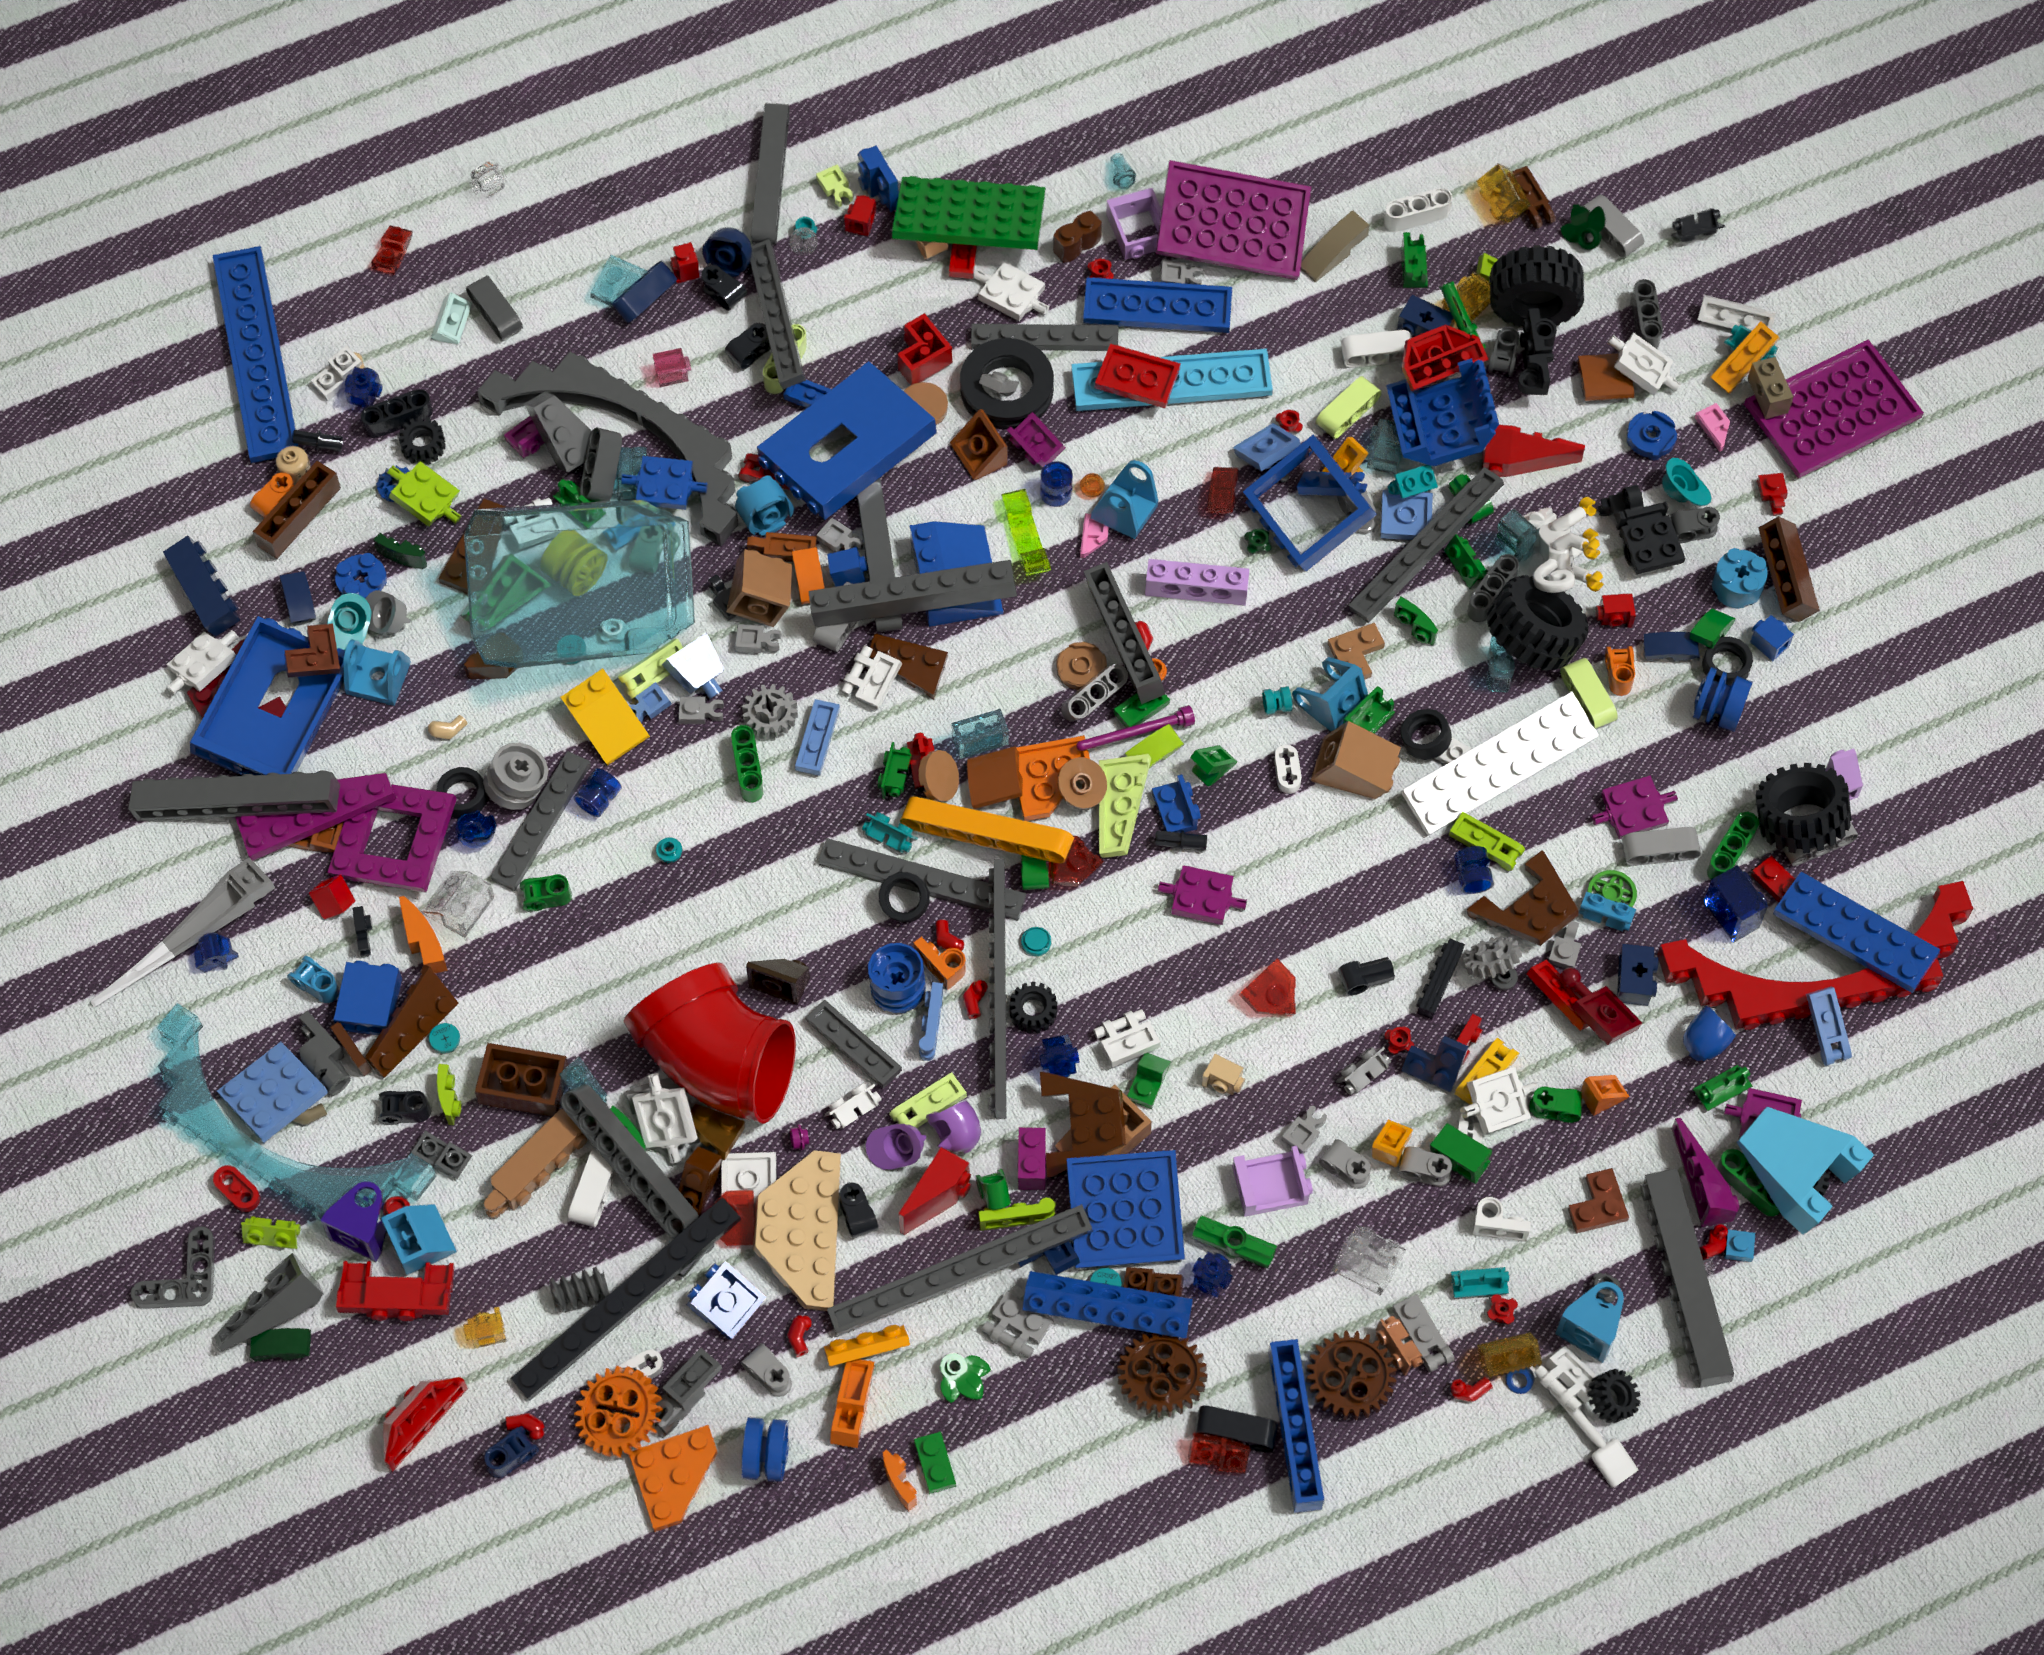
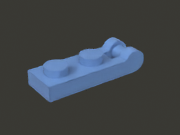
(930, 1023)
(1829, 1025)

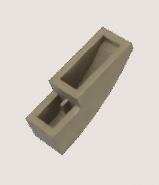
(1335, 246)

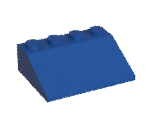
(951, 546)

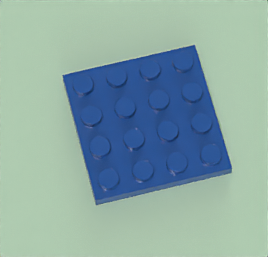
(1130, 1208)

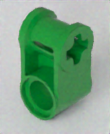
(1034, 873)
(543, 892)
(1558, 1104)
(993, 1190)

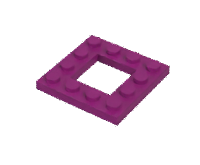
(415, 873)

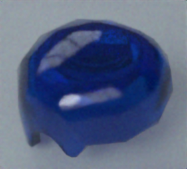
(475, 829)

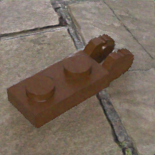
(1535, 197)

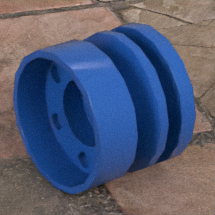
(1722, 699)
(897, 977)

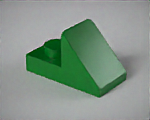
(1212, 763)
(1148, 1080)

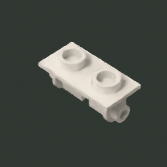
(843, 1110)

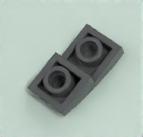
(442, 1156)

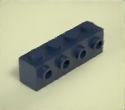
(202, 586)

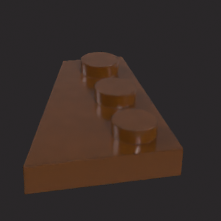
(920, 665)

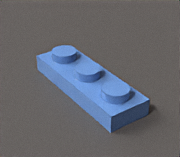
(817, 737)

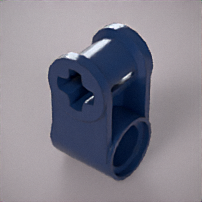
(513, 1448)

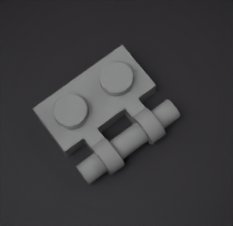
(1029, 1324)

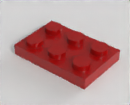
(1137, 375)

